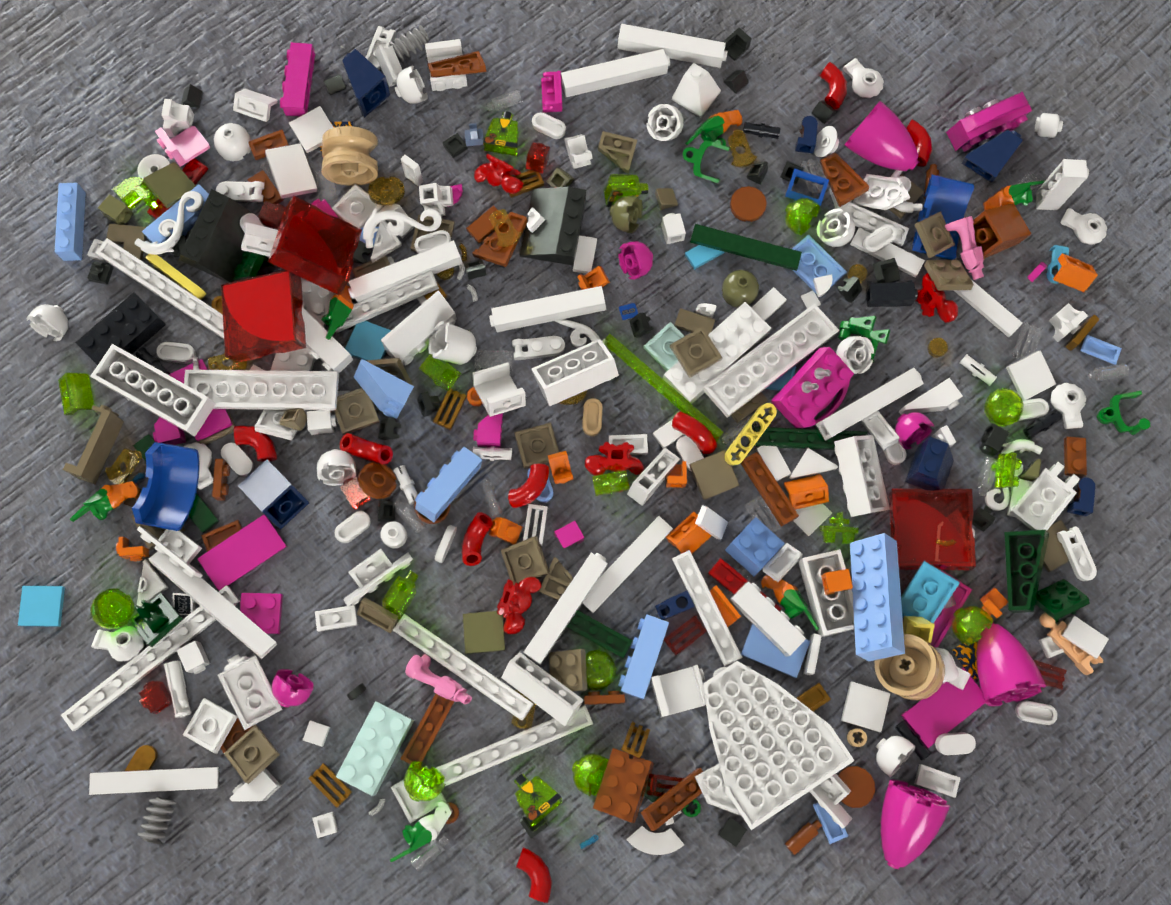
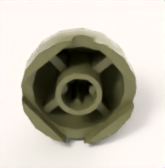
(626, 212)
(740, 287)

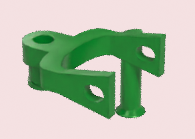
(698, 155)
(859, 327)
(1112, 415)

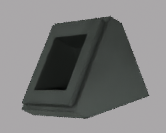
(737, 81)
(334, 84)
(192, 96)
(823, 112)
(788, 171)
(758, 172)
(475, 269)
(386, 511)

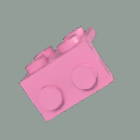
(184, 145)

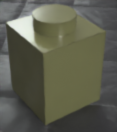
(115, 210)

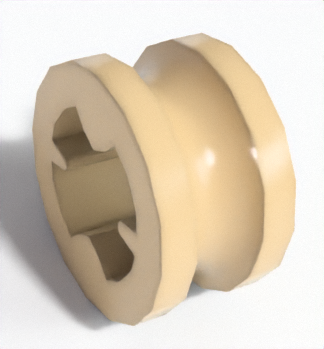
(850, 738)

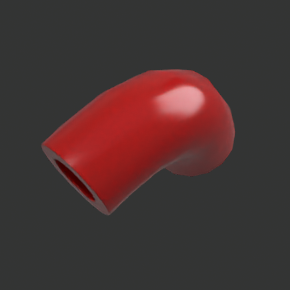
(837, 85)
(922, 142)
(695, 431)
(259, 441)
(366, 449)
(532, 488)
(474, 539)
(538, 873)

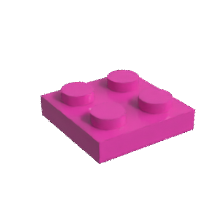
(263, 610)

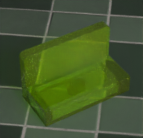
(75, 392)

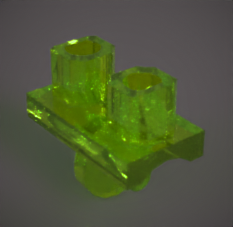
(1005, 470)
(610, 483)
(829, 532)

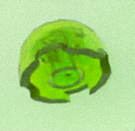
(800, 215)
(1003, 407)
(112, 609)
(969, 623)
(601, 677)
(589, 773)
(423, 783)

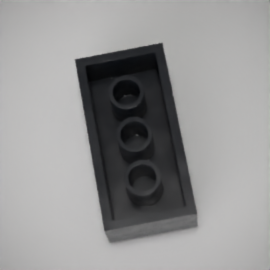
(125, 326)

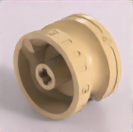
(348, 156)
(912, 674)

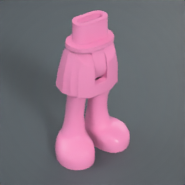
(971, 254)
(444, 686)

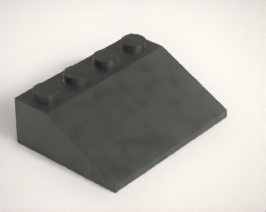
(559, 233)
(216, 238)

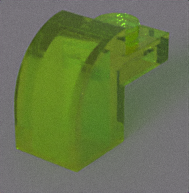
(133, 191)
(442, 374)

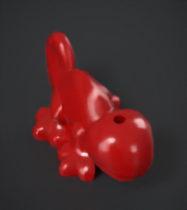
(498, 174)
(930, 298)
(616, 460)
(515, 602)

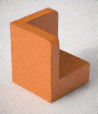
(677, 477)
(836, 581)

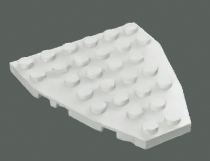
(767, 743)

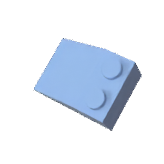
(383, 388)

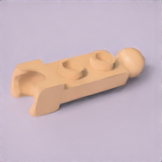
(1077, 655)

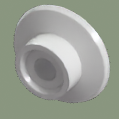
(826, 142)
(150, 164)

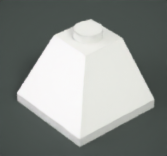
(696, 90)

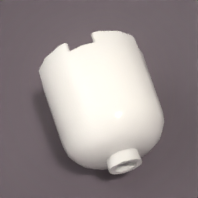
(452, 344)

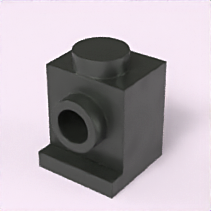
(993, 439)

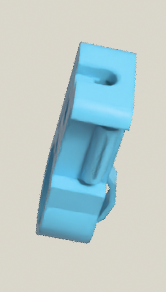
(1055, 264)

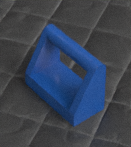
(810, 177)

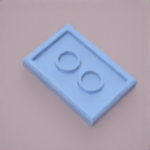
(816, 263)
(762, 650)

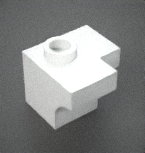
(176, 117)
(436, 197)
(1067, 321)

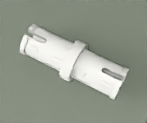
(989, 378)
(493, 453)
(407, 484)

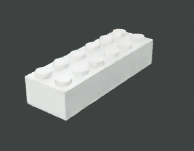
(733, 340)
(153, 390)

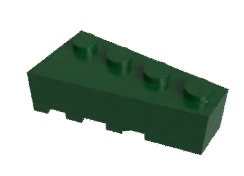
(1024, 566)

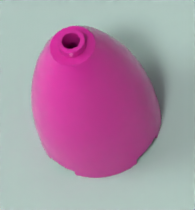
(884, 140)
(1005, 668)
(909, 822)

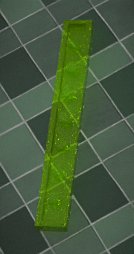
(660, 385)

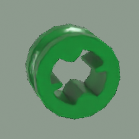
(696, 810)

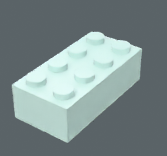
(375, 748)

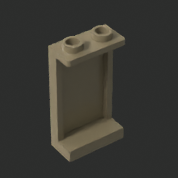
(98, 446)

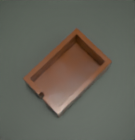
(623, 785)

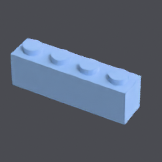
(70, 221)
(152, 231)
(448, 484)
(644, 657)

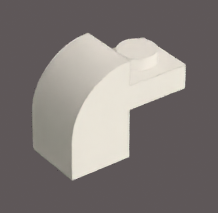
(578, 151)

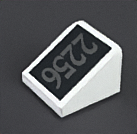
(183, 603)

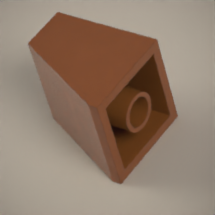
(999, 229)

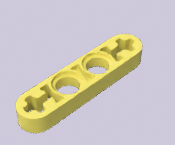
(175, 275)
(752, 435)

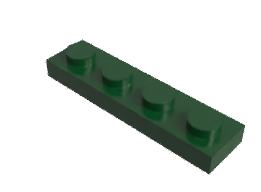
(599, 634)

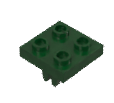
(250, 265)
(1061, 599)
(155, 619)

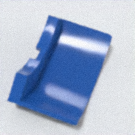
(952, 200)
(170, 486)

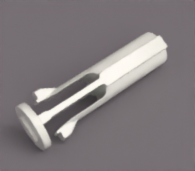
(177, 688)

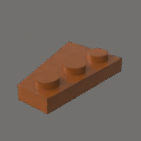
(458, 65)
(842, 179)
(497, 254)

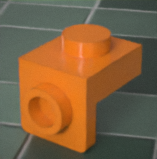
(593, 279)
(560, 467)
(505, 530)
(131, 553)
(993, 602)

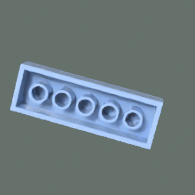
(876, 598)

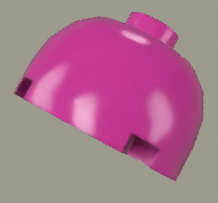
(635, 259)
(913, 428)
(290, 689)

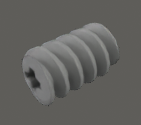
(410, 43)
(156, 820)

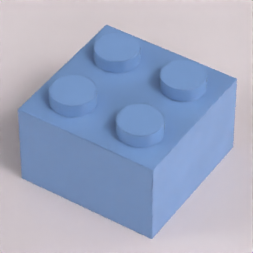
(754, 546)

